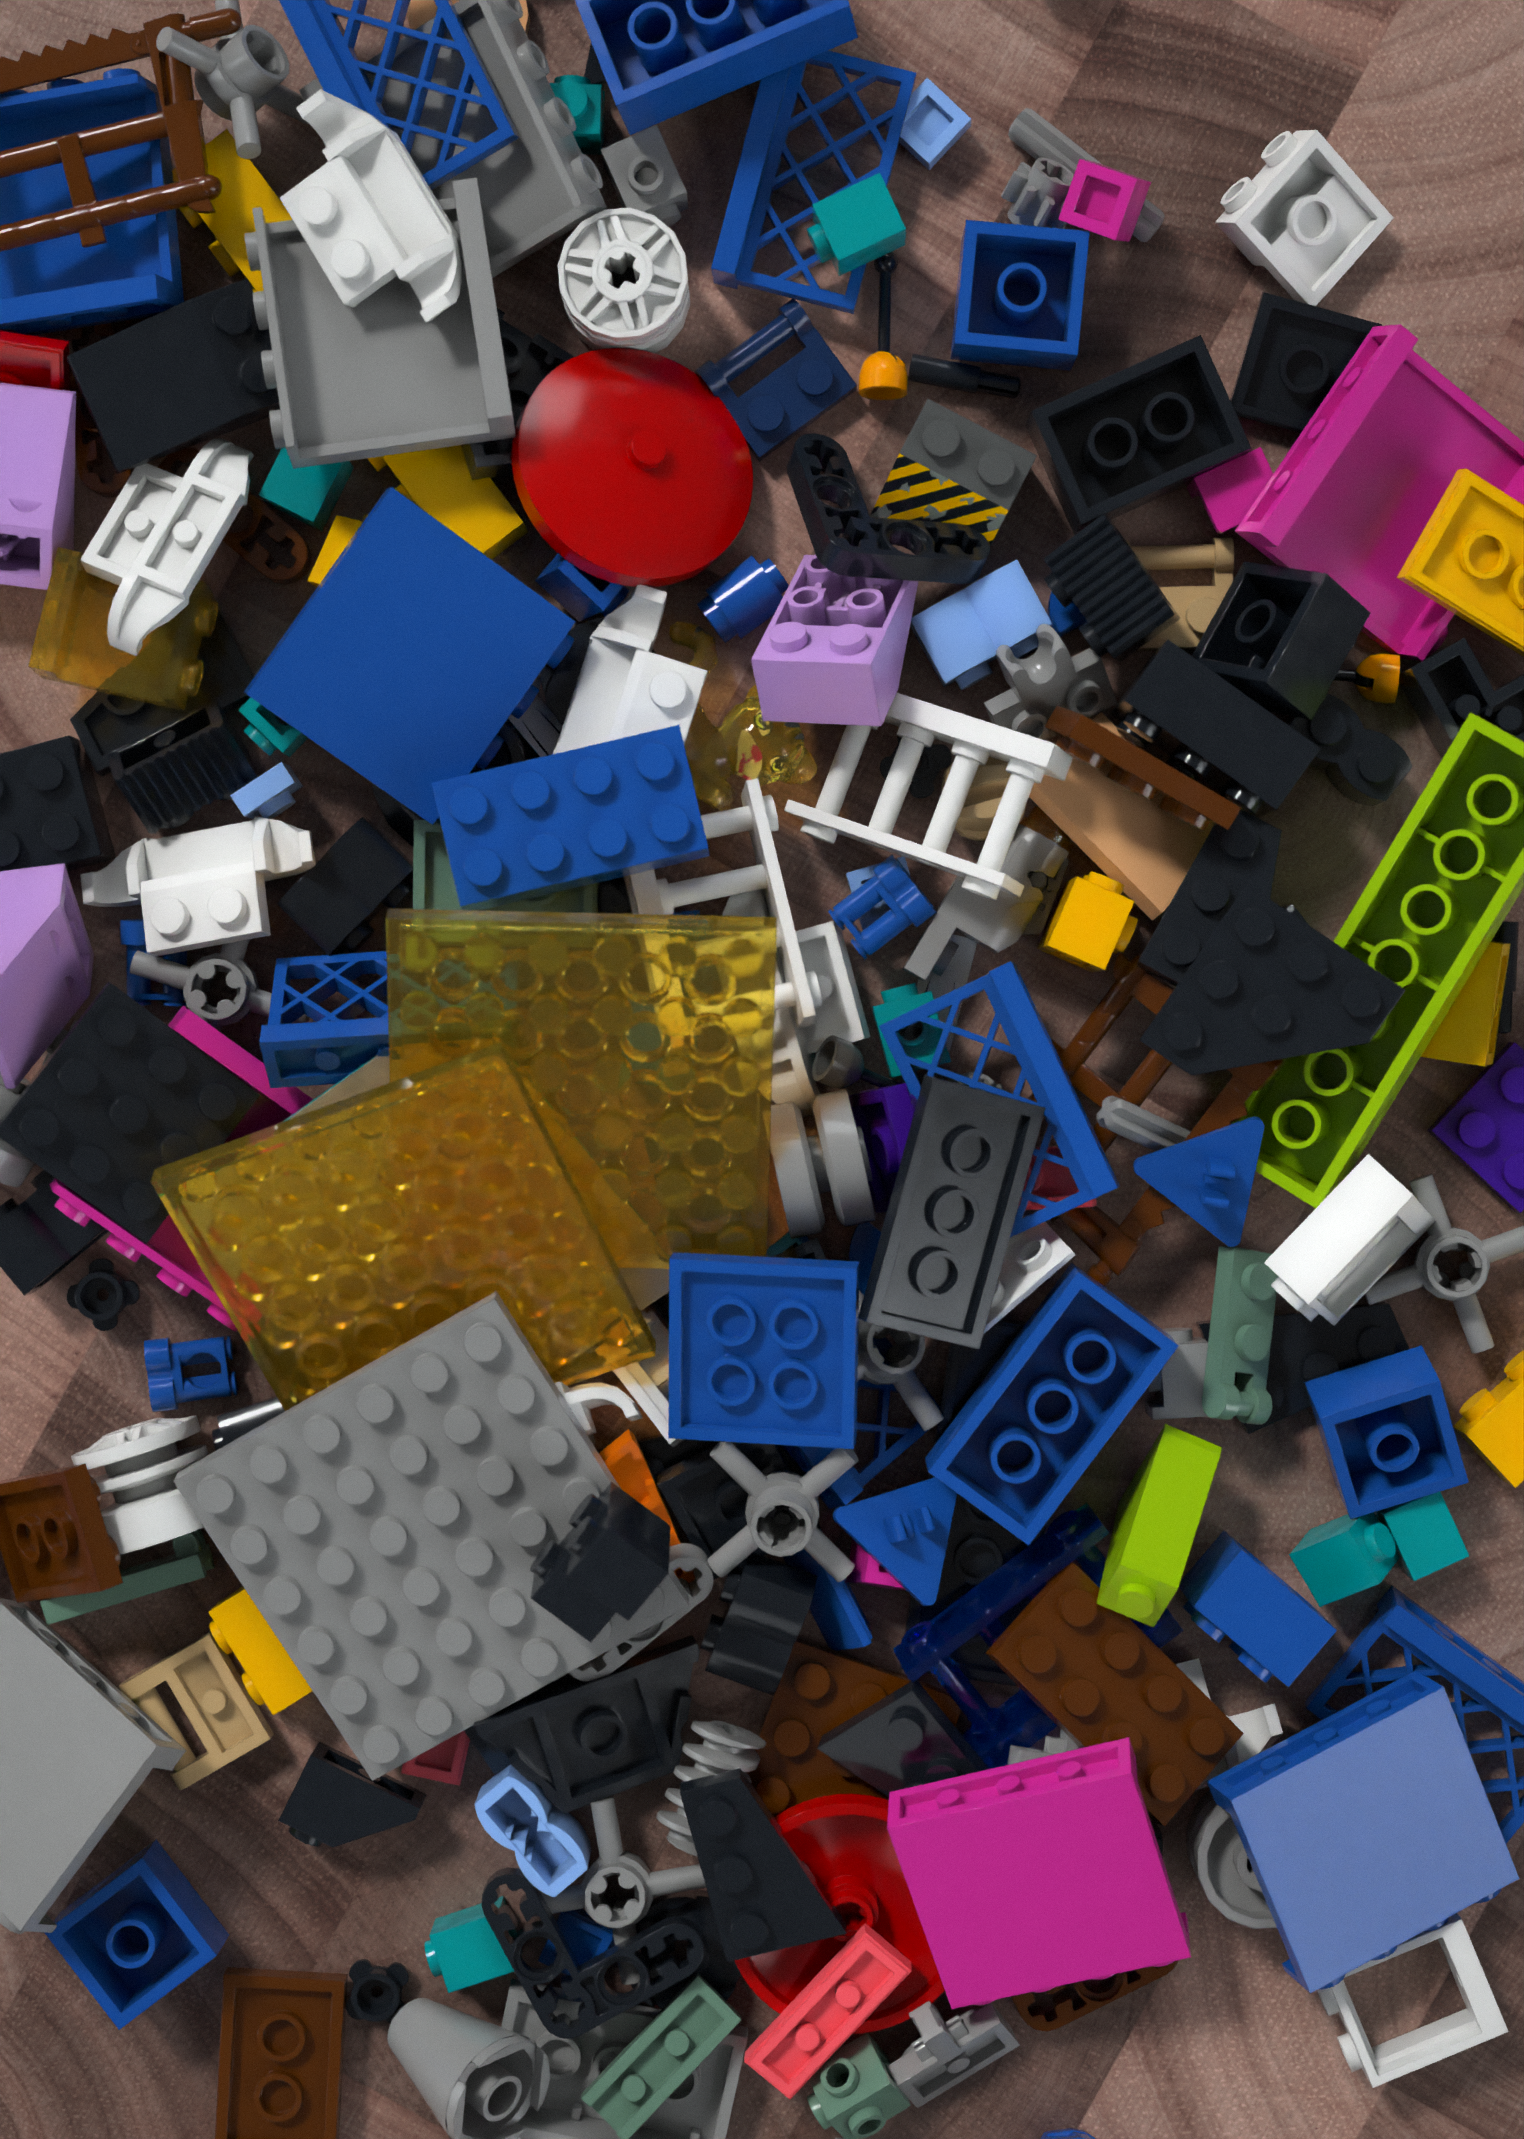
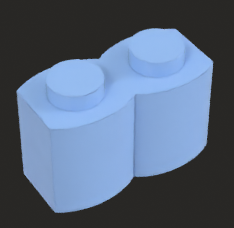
(970, 625)
(546, 1842)

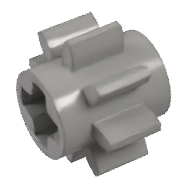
(1038, 193)

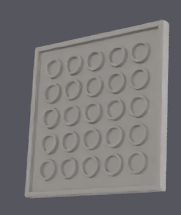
(402, 1530)

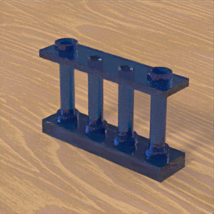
(931, 1642)

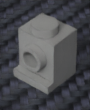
(1180, 1380)

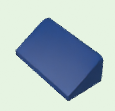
(834, 1606)

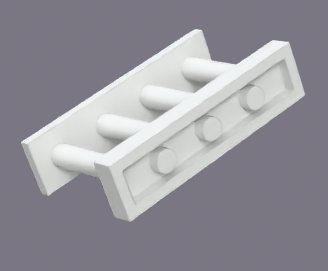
(972, 745)
(760, 818)

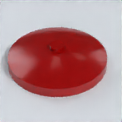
(631, 467)
(859, 1873)

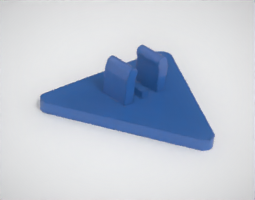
(1209, 1176)
(905, 1533)

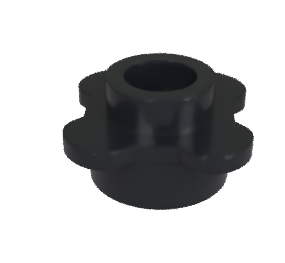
(932, 761)
(85, 1294)
(363, 2002)

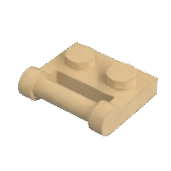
(1192, 603)
(213, 1702)

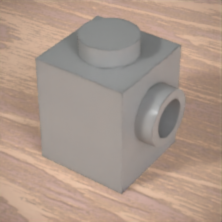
(646, 176)

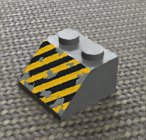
(954, 474)

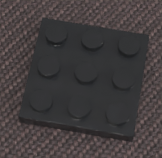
(120, 1104)

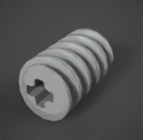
(723, 1749)

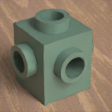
(856, 2090)

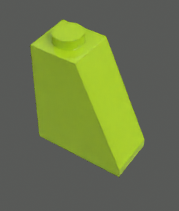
(1157, 1525)

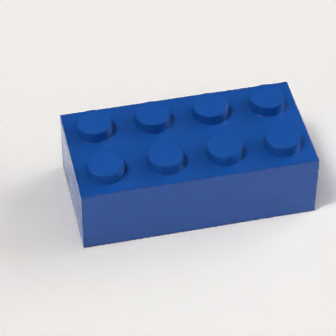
(689, 52)
(570, 819)
(1050, 1404)

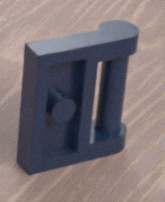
(789, 395)

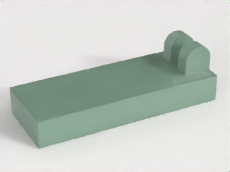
(188, 1564)
(661, 2056)

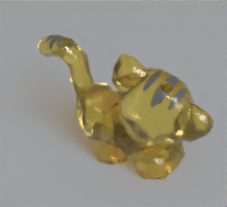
(743, 742)

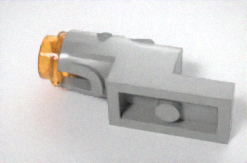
(1034, 860)

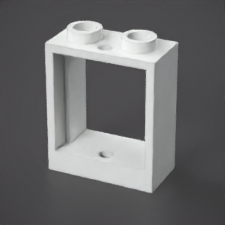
(1348, 1242)
(1435, 2040)

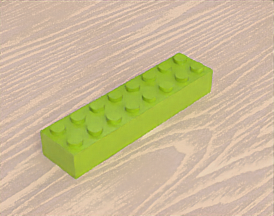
(1424, 929)

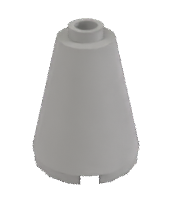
(468, 2069)

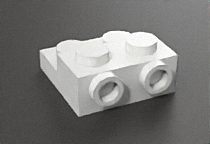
(1303, 215)

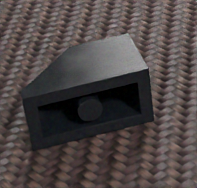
(341, 1802)

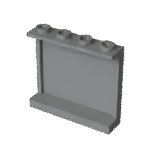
(532, 185)
(376, 372)
(66, 1763)

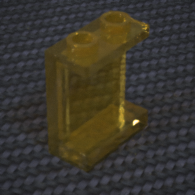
(76, 651)

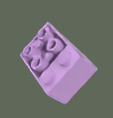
(35, 481)
(834, 648)
(42, 964)

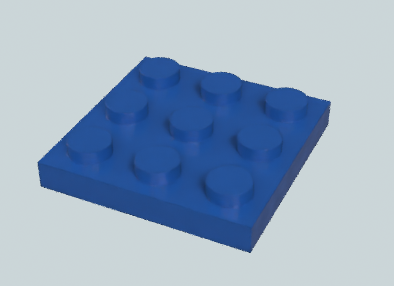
(763, 1350)

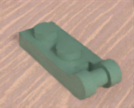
(1240, 1337)

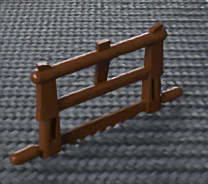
(177, 120)
(1107, 1239)

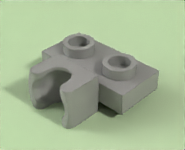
(1048, 681)

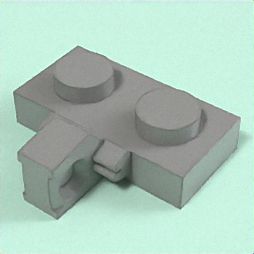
(950, 2050)

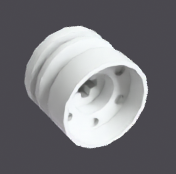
(636, 314)
(140, 1474)

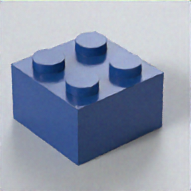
(1019, 295)
(1386, 1432)
(1264, 1616)
(137, 1934)

